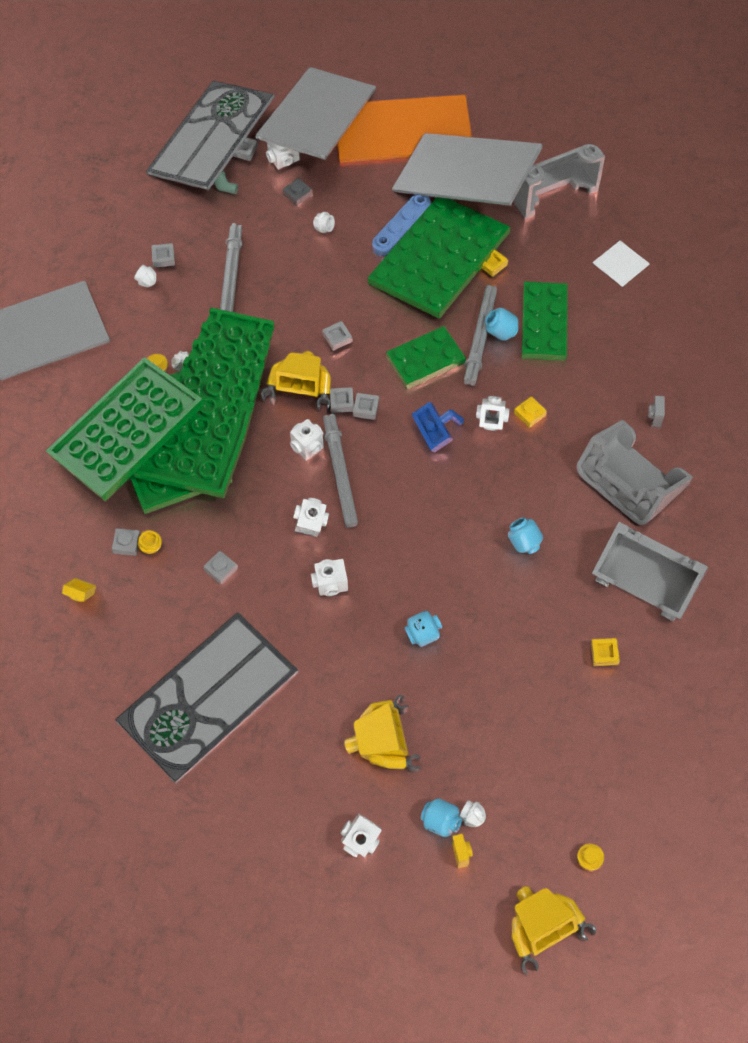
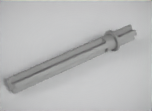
(233, 245)
(473, 363)
(333, 438)

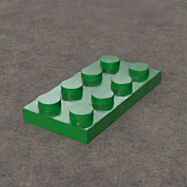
(544, 321)

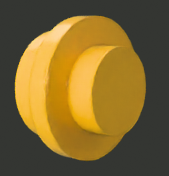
(159, 360)
(149, 542)
(590, 857)

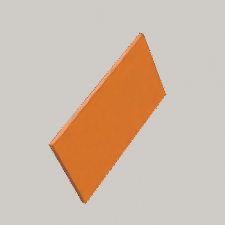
(396, 126)

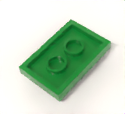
(425, 357)

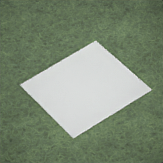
(621, 263)

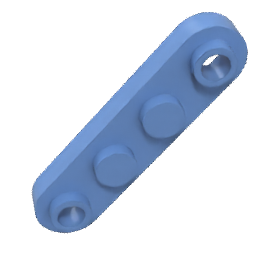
(399, 224)

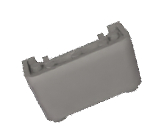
(579, 167)
(627, 476)
(649, 571)

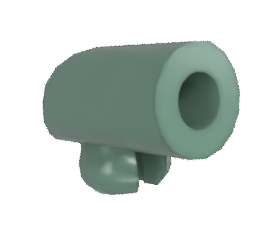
(223, 185)

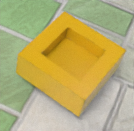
(495, 263)
(530, 412)
(78, 590)
(605, 652)
(462, 850)

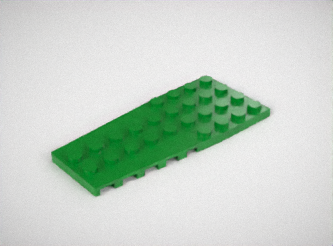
(226, 374)

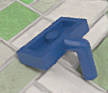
(433, 425)

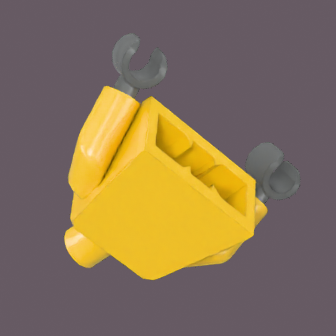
(299, 375)
(382, 737)
(543, 921)

